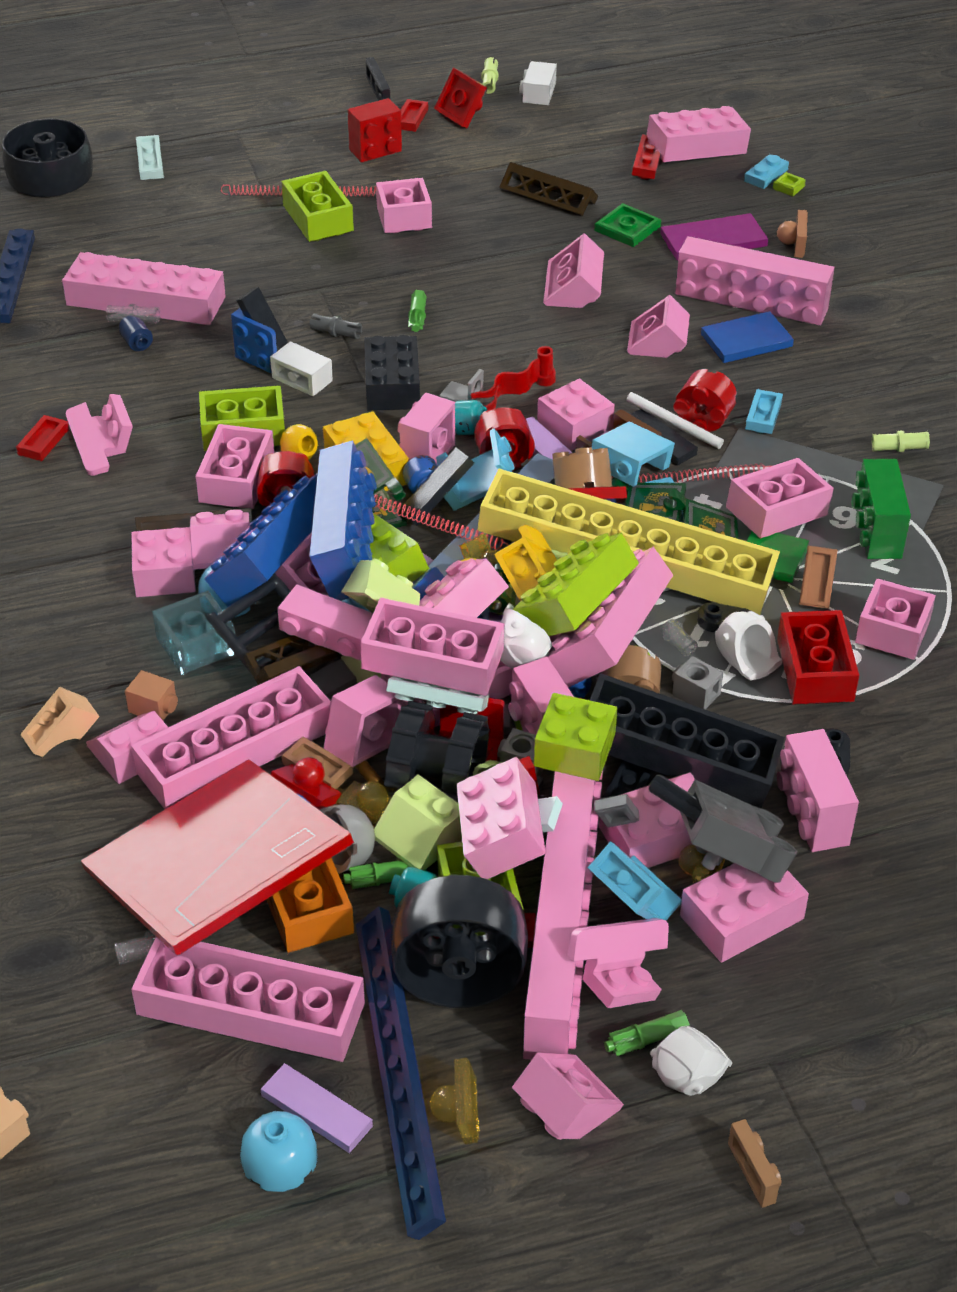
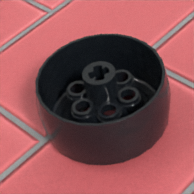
(47, 157)
(460, 965)

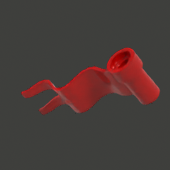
(538, 371)

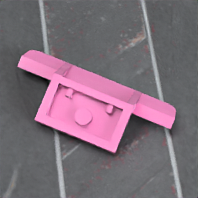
(100, 435)
(615, 957)

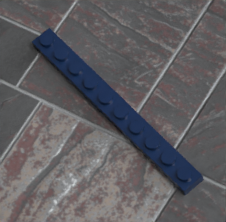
(400, 1079)

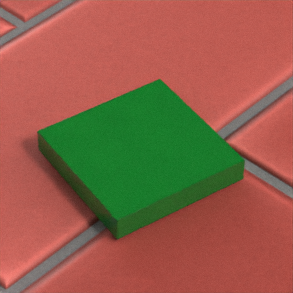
(627, 225)
(791, 553)

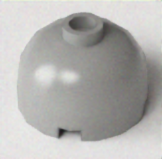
(362, 832)

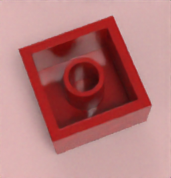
(374, 130)

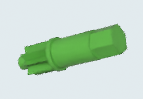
(417, 311)
(373, 874)
(646, 1033)

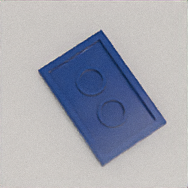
(747, 337)

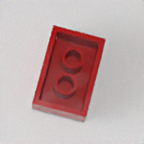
(817, 657)

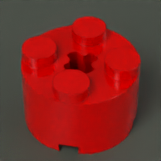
(706, 399)
(513, 426)
(281, 472)

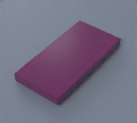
(732, 230)

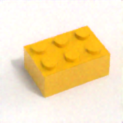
(369, 427)

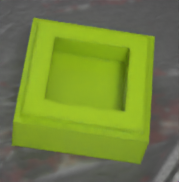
(789, 184)

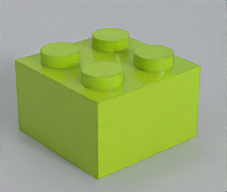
(575, 736)

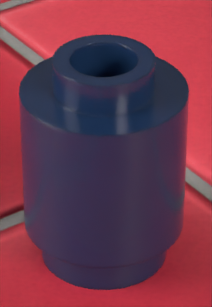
(135, 333)

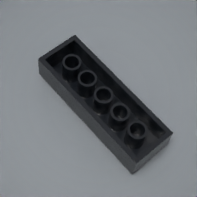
(686, 739)

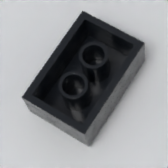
(391, 372)

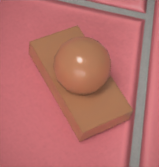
(795, 232)
(818, 577)

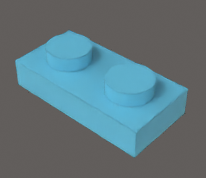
(766, 171)
(764, 411)

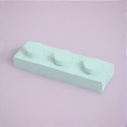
(436, 695)

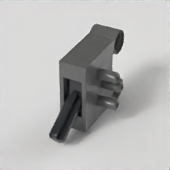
(728, 828)

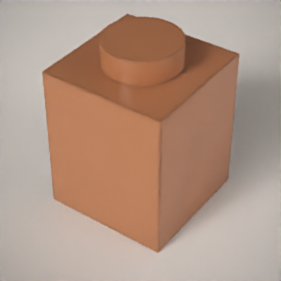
(151, 694)

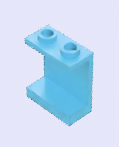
(631, 447)
(480, 476)
(634, 883)

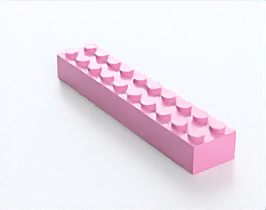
(554, 977)

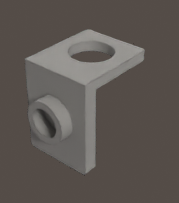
(458, 391)

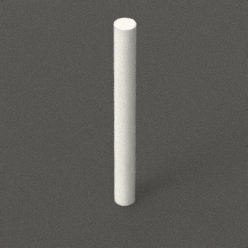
(675, 420)

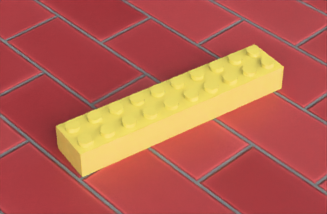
(699, 559)

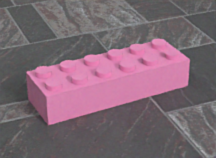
(754, 280)
(177, 290)
(613, 624)
(248, 726)
(251, 998)

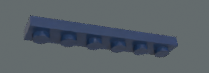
(12, 269)

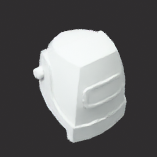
(522, 639)
(748, 644)
(689, 1061)

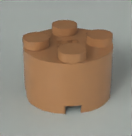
(583, 468)
(637, 669)

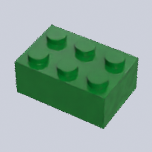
(881, 509)

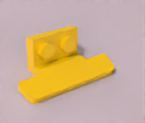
(526, 560)

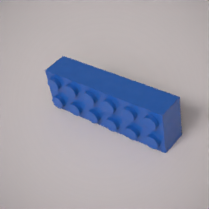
(341, 516)
(265, 543)

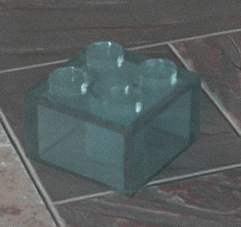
(188, 634)

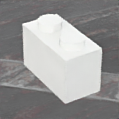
(538, 83)
(301, 368)

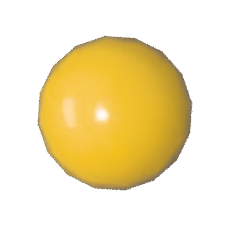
(299, 439)

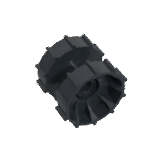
(420, 752)

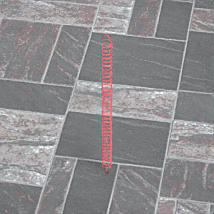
(260, 189)
(661, 476)
(438, 518)

